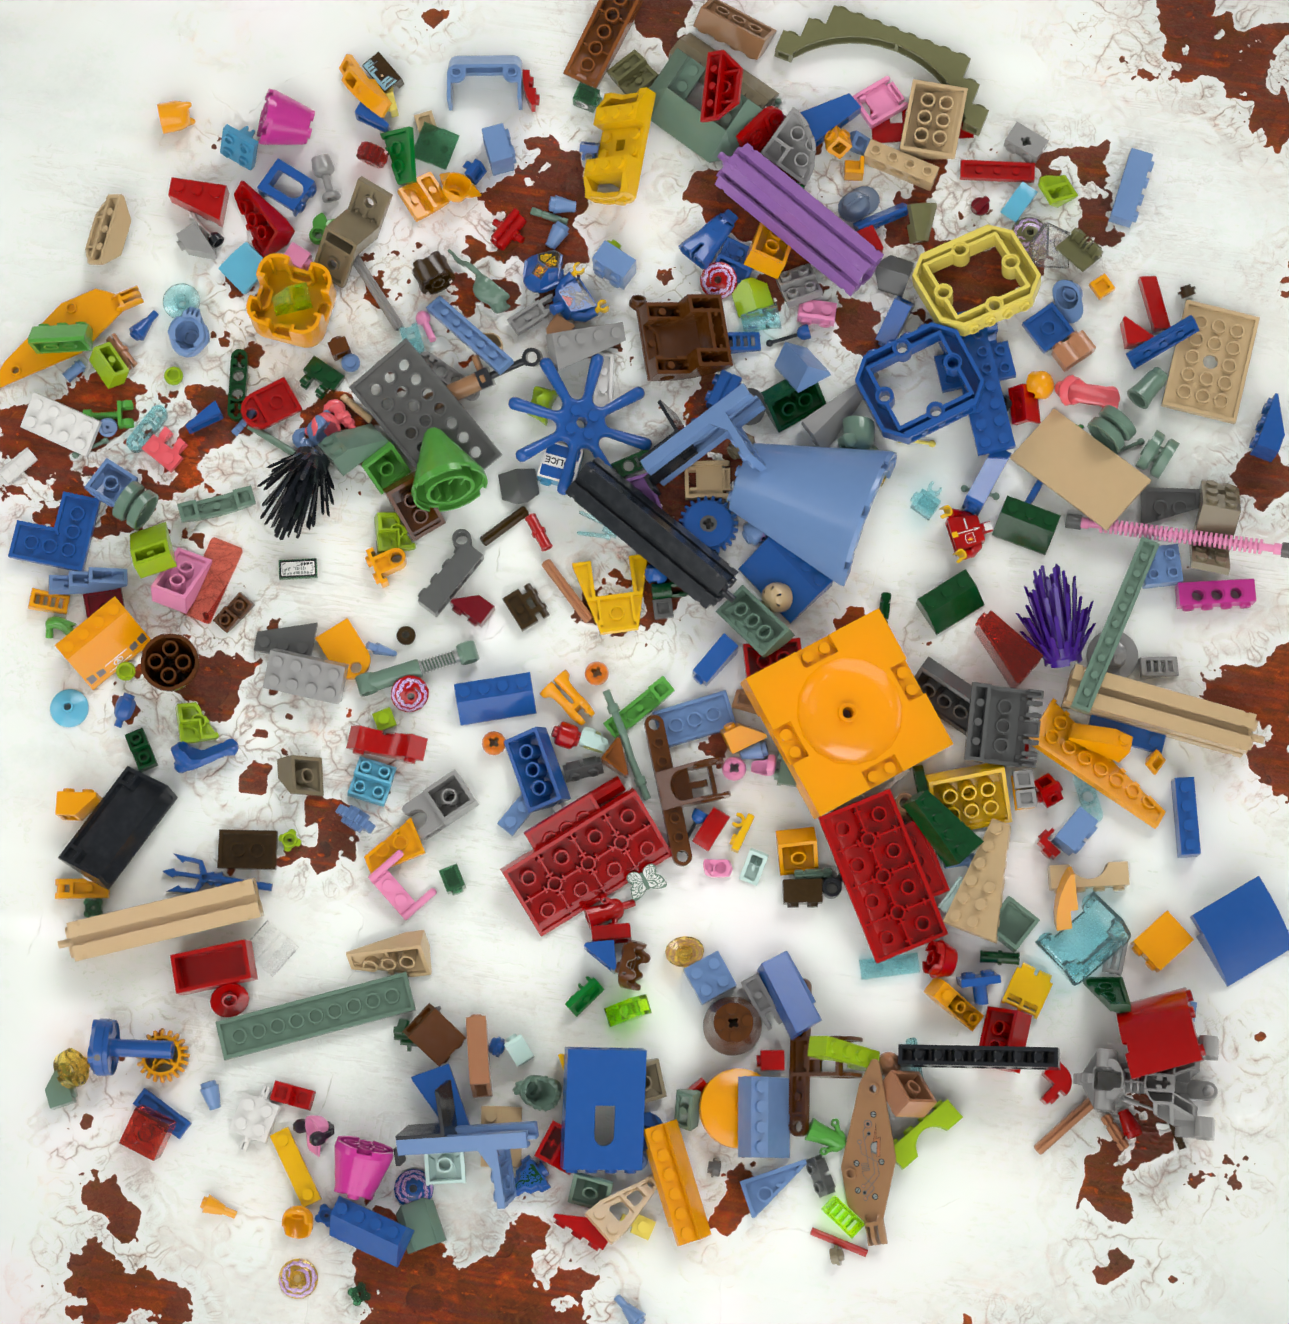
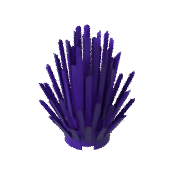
(1054, 632)

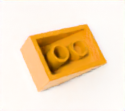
(767, 252)

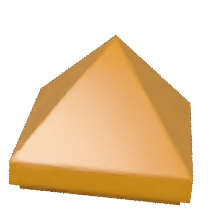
(1155, 761)

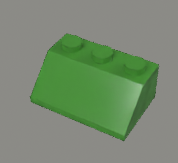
(61, 338)

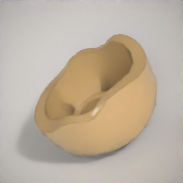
(770, 597)

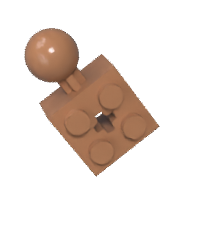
(905, 1090)

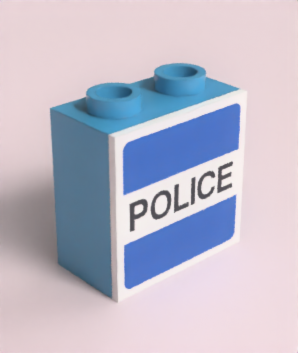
(553, 463)

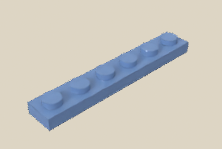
(470, 335)

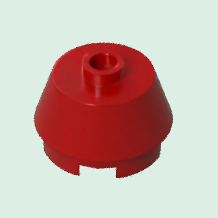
(940, 959)

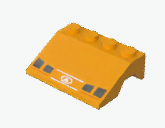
(103, 643)

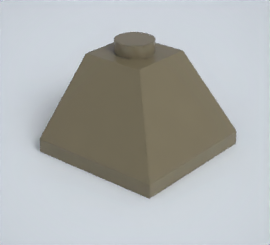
(301, 774)
(654, 1081)

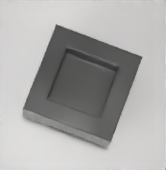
(663, 608)

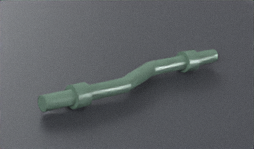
(639, 780)

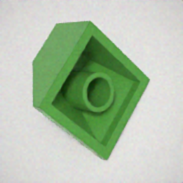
(385, 467)

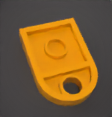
(345, 646)

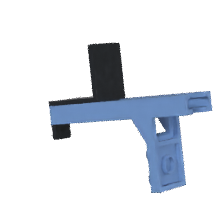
(703, 434)
(487, 1139)

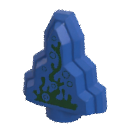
(531, 1177)

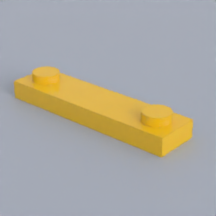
(295, 1167)

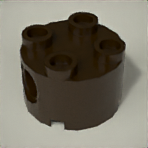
(433, 273)

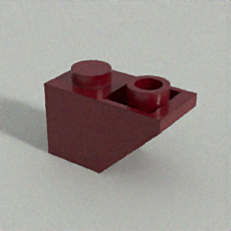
(474, 608)

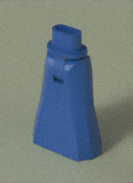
(707, 241)

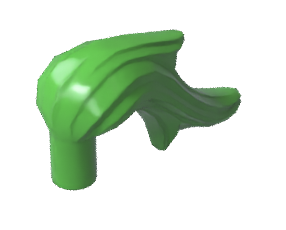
(58, 623)

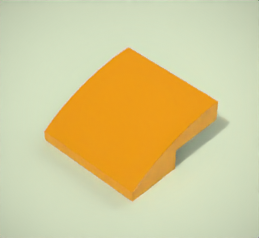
(423, 196)

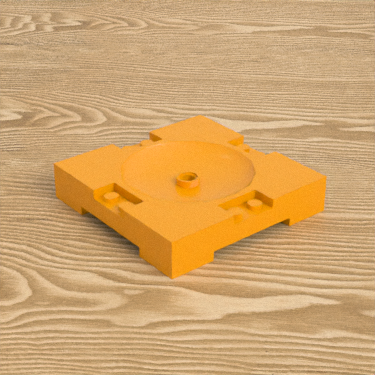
(888, 720)

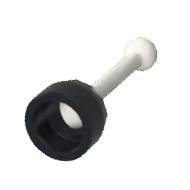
(214, 238)

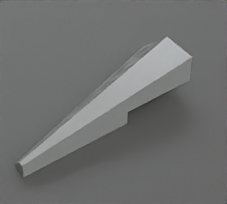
(827, 421)

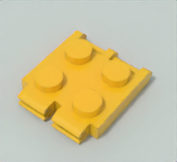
(1028, 989)

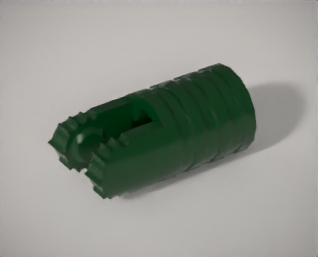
(663, 591)

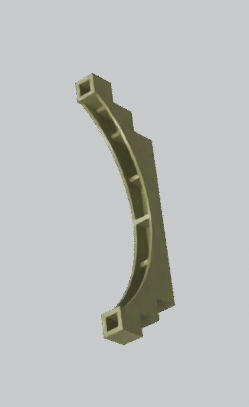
(855, 28)

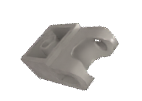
(436, 804)

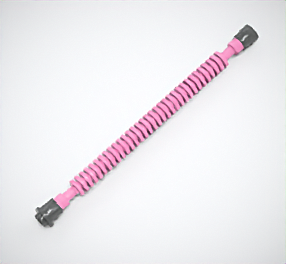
(1076, 521)

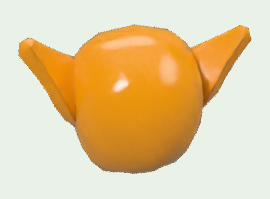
(458, 187)

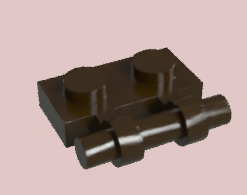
(520, 609)

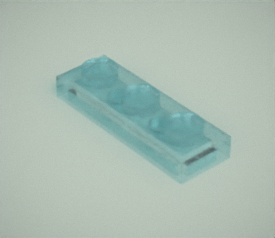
(894, 966)

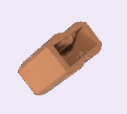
(1073, 350)

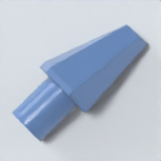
(379, 649)

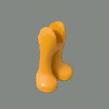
(571, 709)

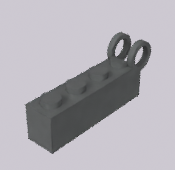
(452, 576)

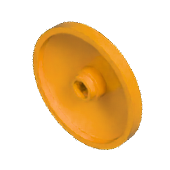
(720, 1106)

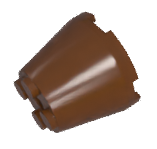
(164, 653)
(736, 1039)

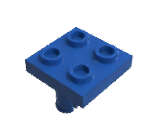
(979, 983)

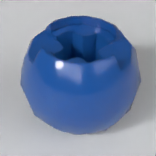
(654, 575)

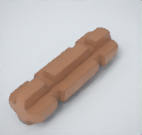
(1115, 1132)

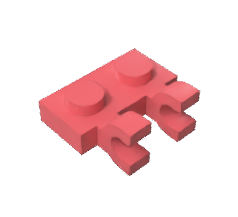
(162, 453)

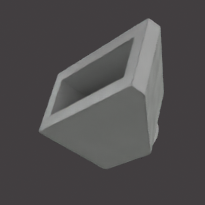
(195, 243)

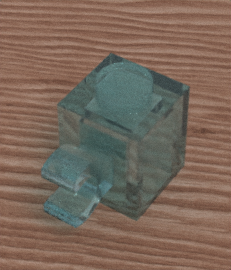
(925, 502)

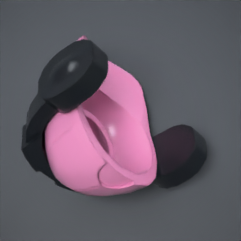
(317, 1131)

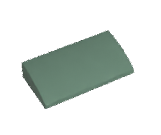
(755, 622)

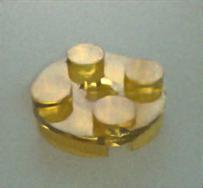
(77, 1062)

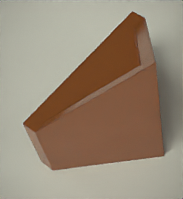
(615, 759)

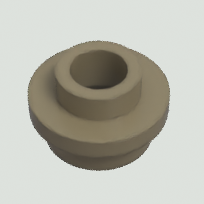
(836, 1255)

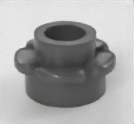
(714, 1167)

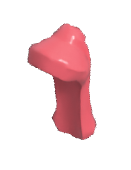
(1074, 391)

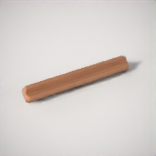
(567, 591)
(1063, 1127)

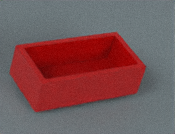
(213, 967)

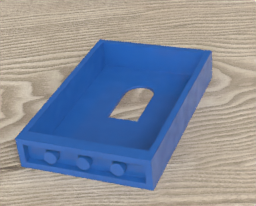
(603, 1079)

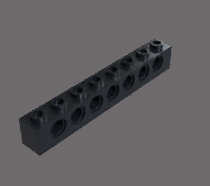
(979, 1057)

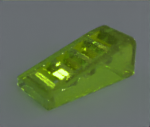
(829, 1206)

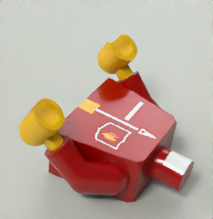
(965, 532)

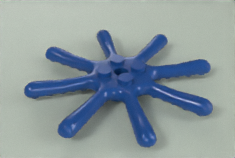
(574, 410)

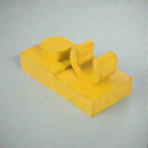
(737, 839)

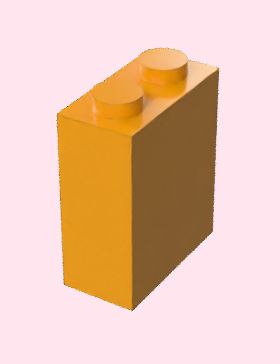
(1161, 942)

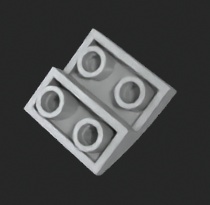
(799, 285)

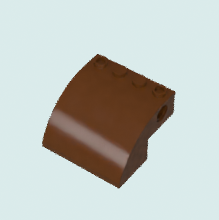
(684, 337)

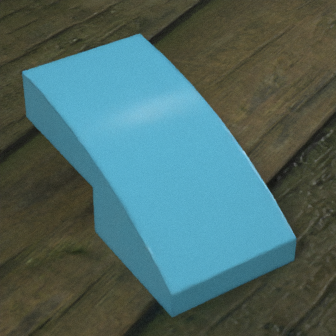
(1019, 202)

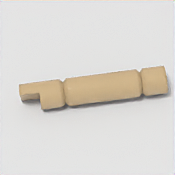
(354, 406)

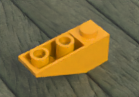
(953, 1003)

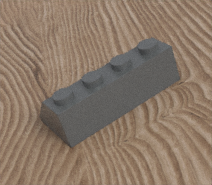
(946, 693)

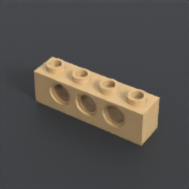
(900, 165)

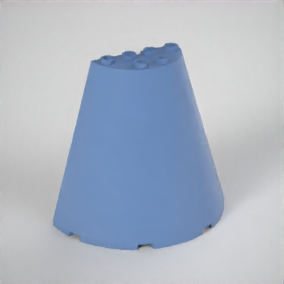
(812, 500)

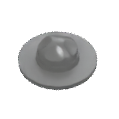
(1124, 658)

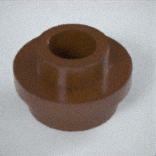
(637, 301)

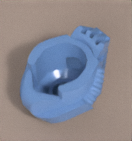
(188, 333)

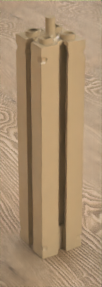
(1169, 713)
(163, 919)

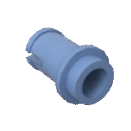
(74, 370)

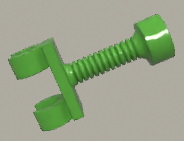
(121, 405)

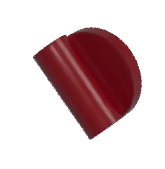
(980, 206)

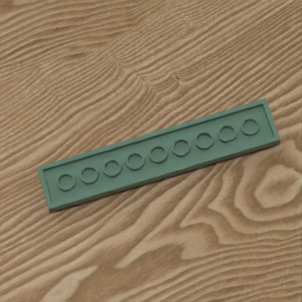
(315, 1016)

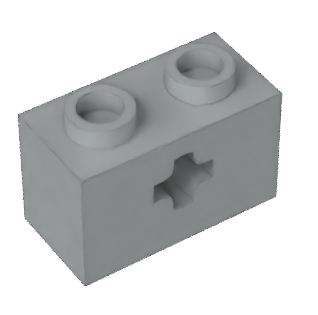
(1019, 136)

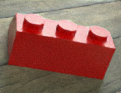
(1005, 1028)

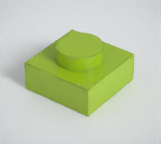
(384, 719)

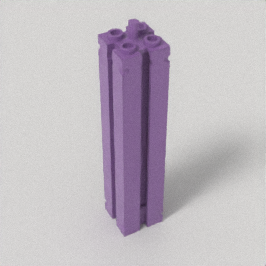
(798, 218)

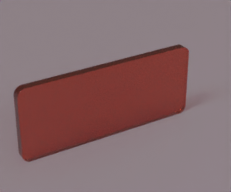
(224, 562)

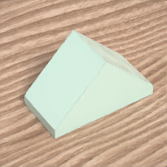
(753, 866)

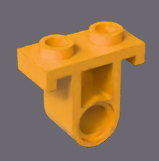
(383, 564)

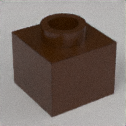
(339, 347)

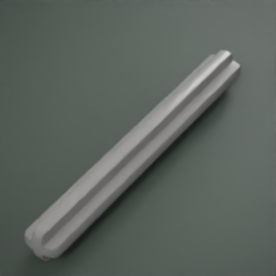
(377, 293)

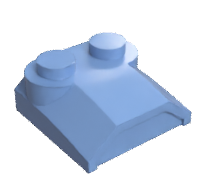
(109, 482)

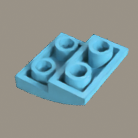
(242, 267)
(372, 781)

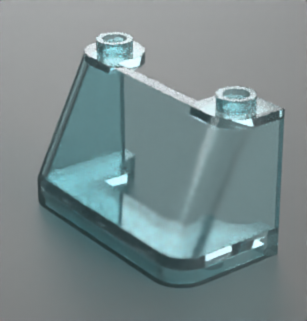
(1089, 944)

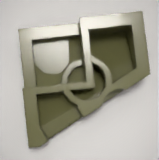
(921, 221)

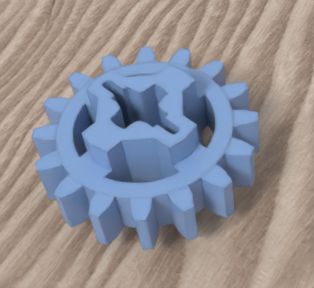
(355, 818)

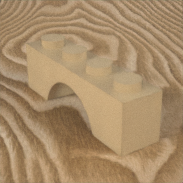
(1113, 876)

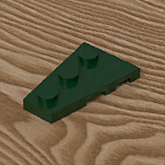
(1110, 992)

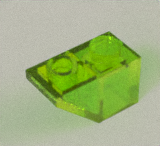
(292, 299)
(628, 1010)

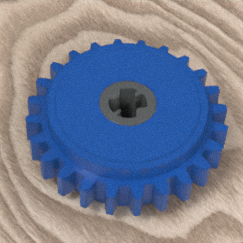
(711, 512)

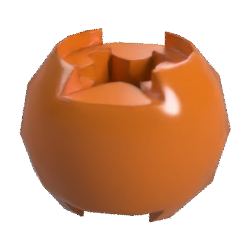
(599, 679)
(493, 736)

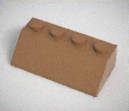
(734, 28)

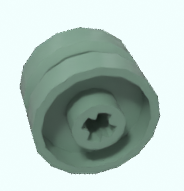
(1112, 428)
(1157, 454)
(135, 505)

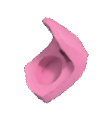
(764, 767)
(717, 868)

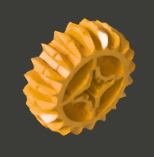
(158, 1063)

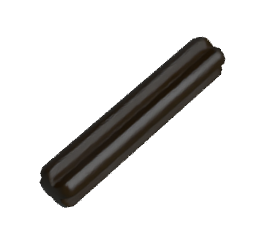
(504, 526)

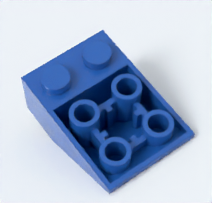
(1270, 431)

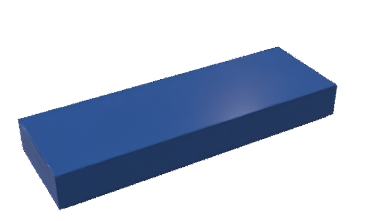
(153, 1102)

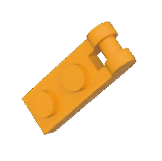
(80, 889)

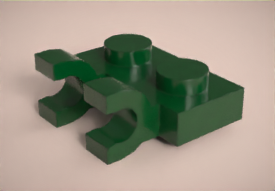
(322, 373)

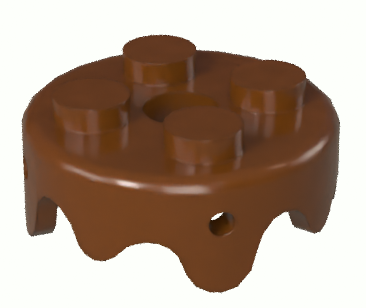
(628, 967)

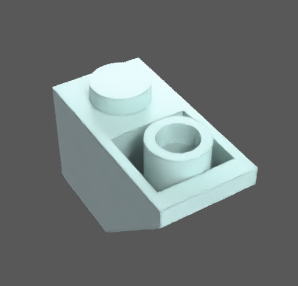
(518, 1049)

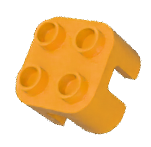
(298, 328)

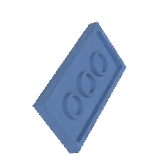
(696, 718)

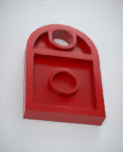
(761, 128)
(271, 403)

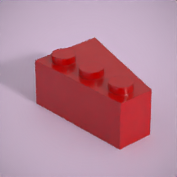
(200, 197)

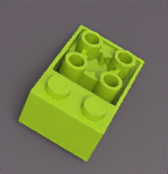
(152, 550)

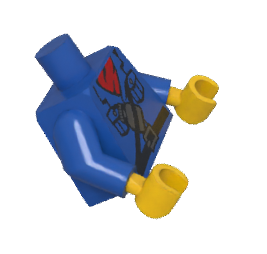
(574, 299)

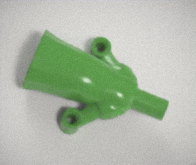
(826, 1136)

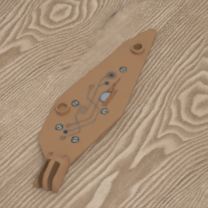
(869, 1156)

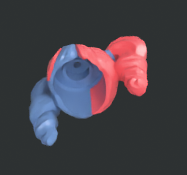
(324, 424)

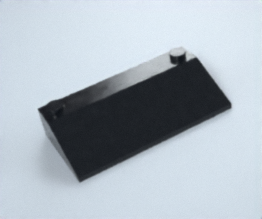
(118, 827)

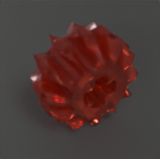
(372, 154)

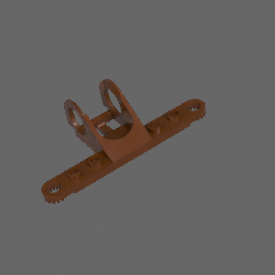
(676, 789)
(801, 1070)

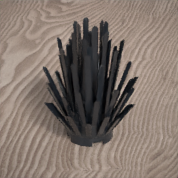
(305, 473)

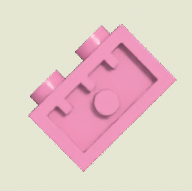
(817, 312)

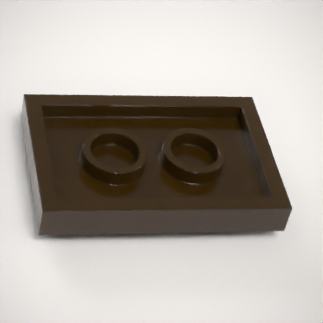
(247, 849)

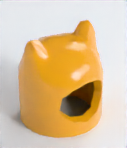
(174, 116)

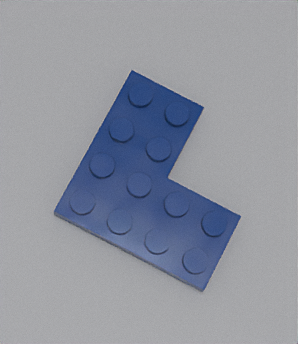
(65, 543)

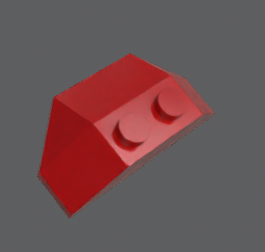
(721, 86)

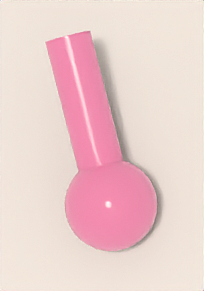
(423, 319)

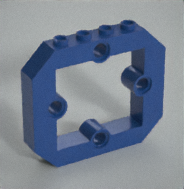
(885, 356)

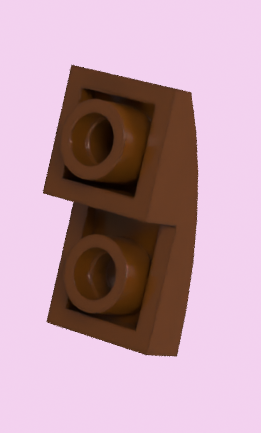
(234, 612)

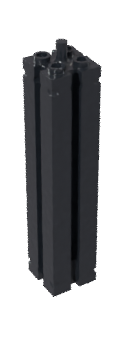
(653, 533)

